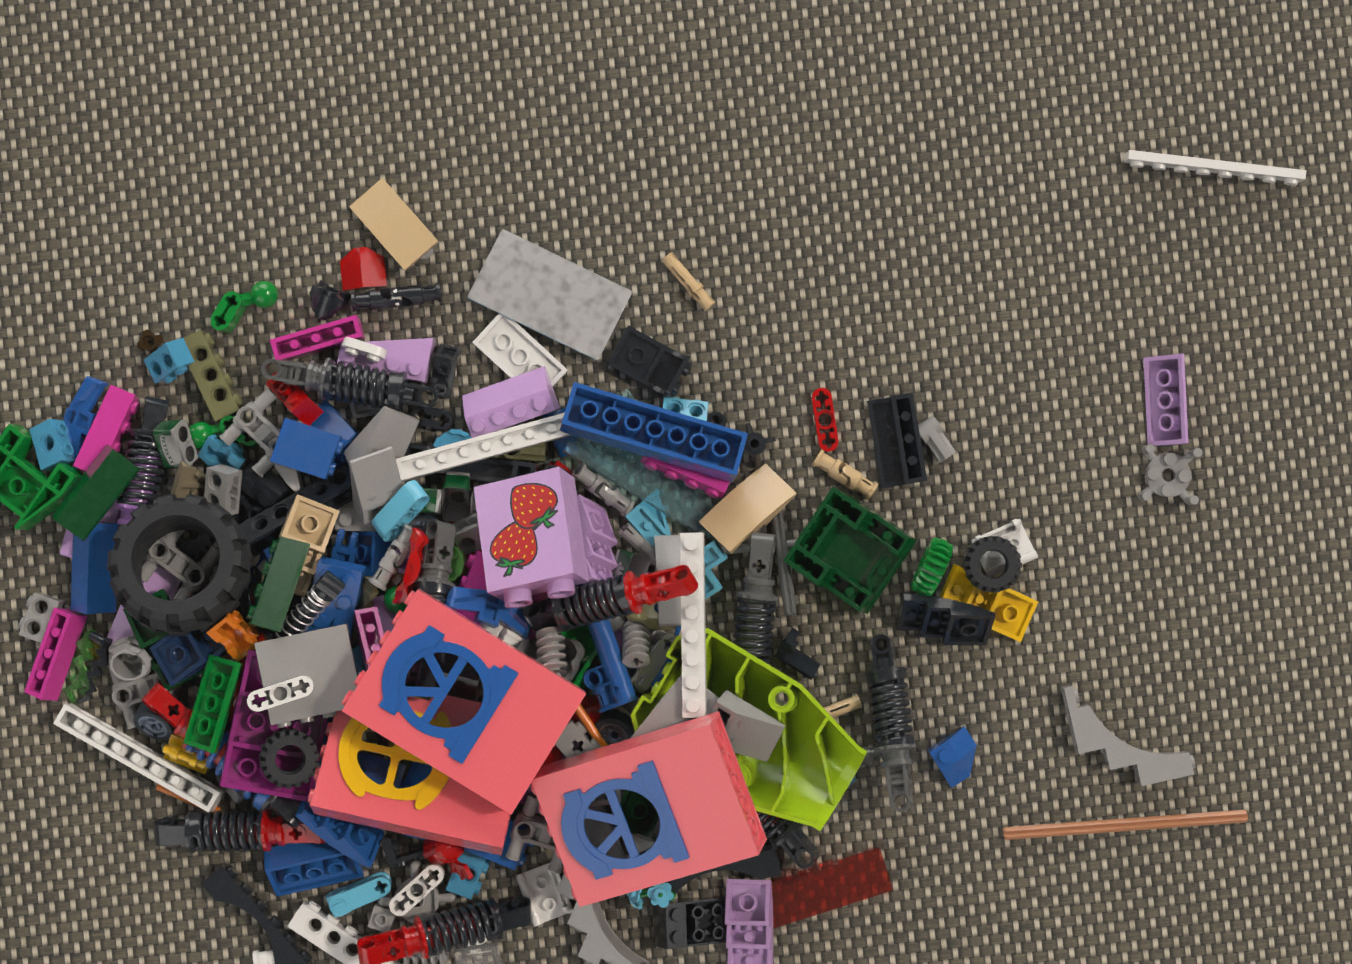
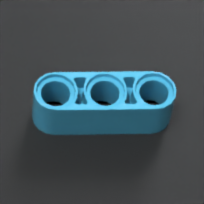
(400, 510)

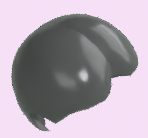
(573, 649)

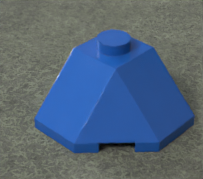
(370, 550)
(954, 756)

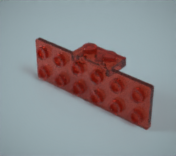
(829, 886)

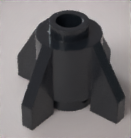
(327, 300)
(760, 448)

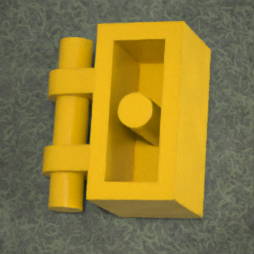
(175, 753)

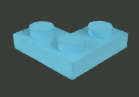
(713, 556)

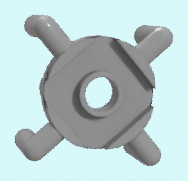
(1181, 474)
(430, 901)

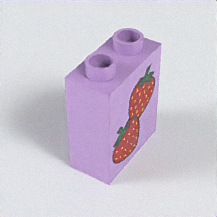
(531, 536)

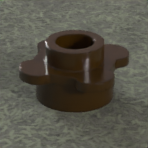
(147, 336)

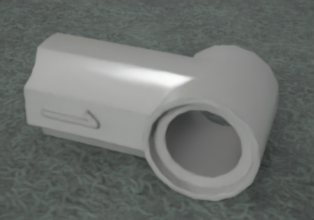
(932, 435)

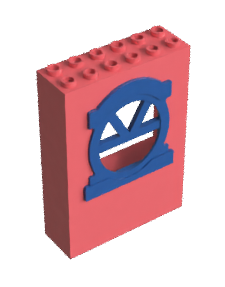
(510, 734)
(689, 780)

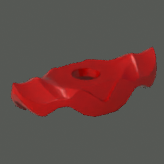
(417, 542)

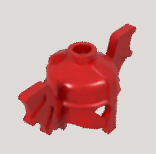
(445, 853)

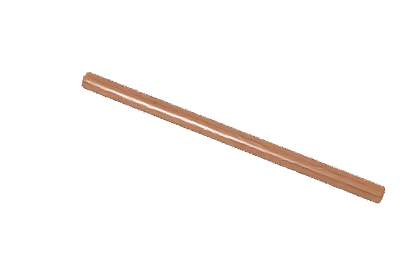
(1125, 824)

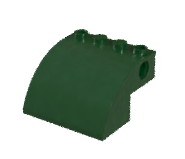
(850, 550)

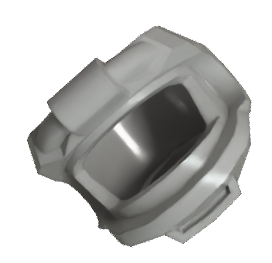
(128, 660)

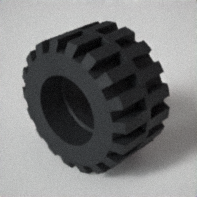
(1012, 565)
(302, 772)

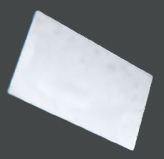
(549, 294)

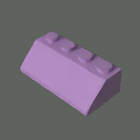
(509, 402)

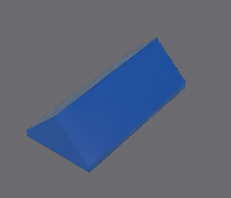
(90, 577)

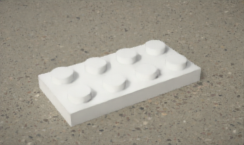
(516, 350)

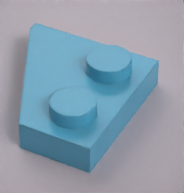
(648, 521)

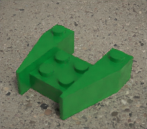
(24, 486)

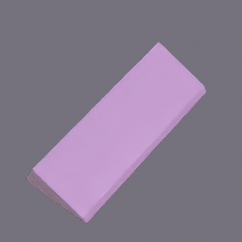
(1166, 400)

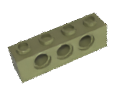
(209, 389)

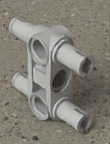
(259, 429)
(180, 564)
(136, 690)
(534, 834)

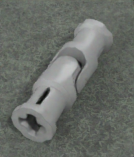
(601, 488)
(392, 560)

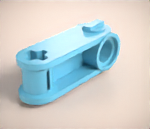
(358, 893)

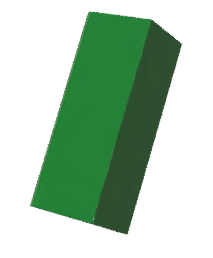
(213, 704)

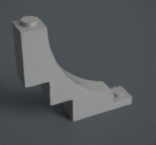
(1091, 735)

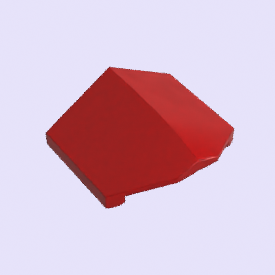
(363, 270)

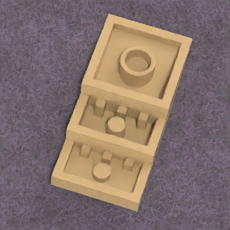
(394, 224)
(748, 508)
(311, 524)

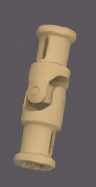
(849, 477)

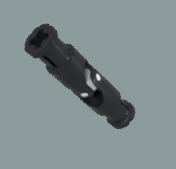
(412, 295)

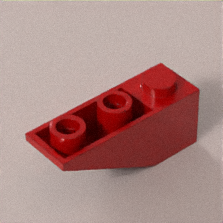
(296, 400)

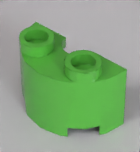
(458, 565)

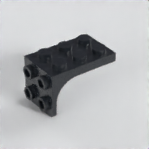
(650, 362)

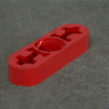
(832, 435)

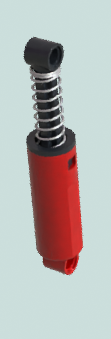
(320, 596)

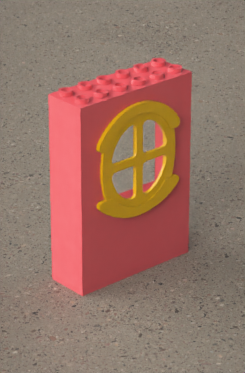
(430, 810)

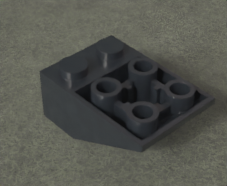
(259, 493)
(690, 922)

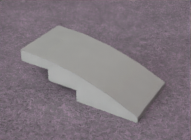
(666, 557)
(669, 710)

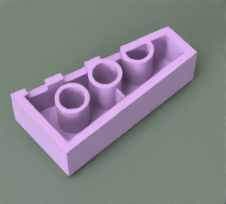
(402, 355)

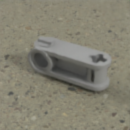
(643, 677)

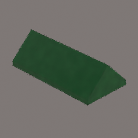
(95, 492)

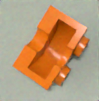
(234, 635)

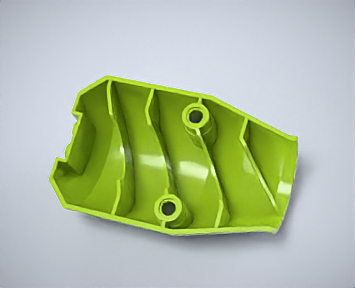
(814, 753)

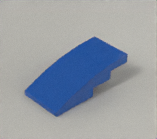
(349, 838)

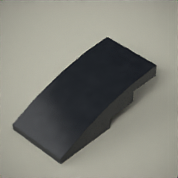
(945, 619)

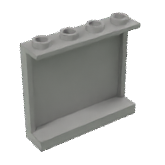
(319, 654)

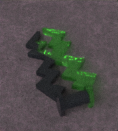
(85, 675)

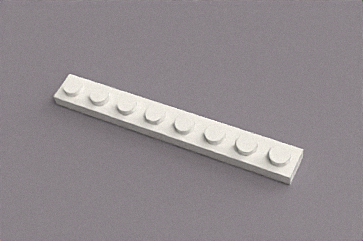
(1206, 166)
(480, 447)
(693, 629)

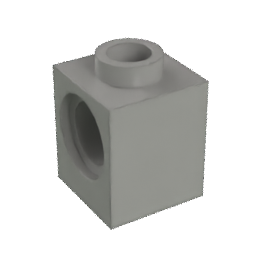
(382, 918)

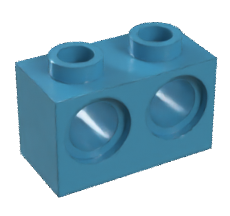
(169, 361)

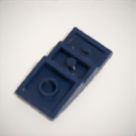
(186, 655)

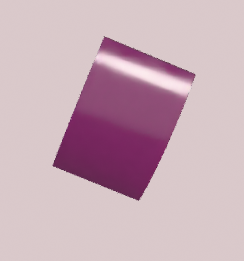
(248, 733)

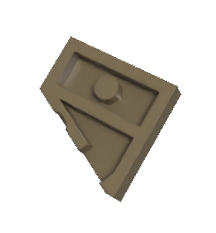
(188, 481)

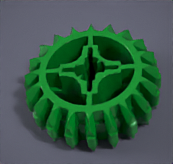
(931, 567)

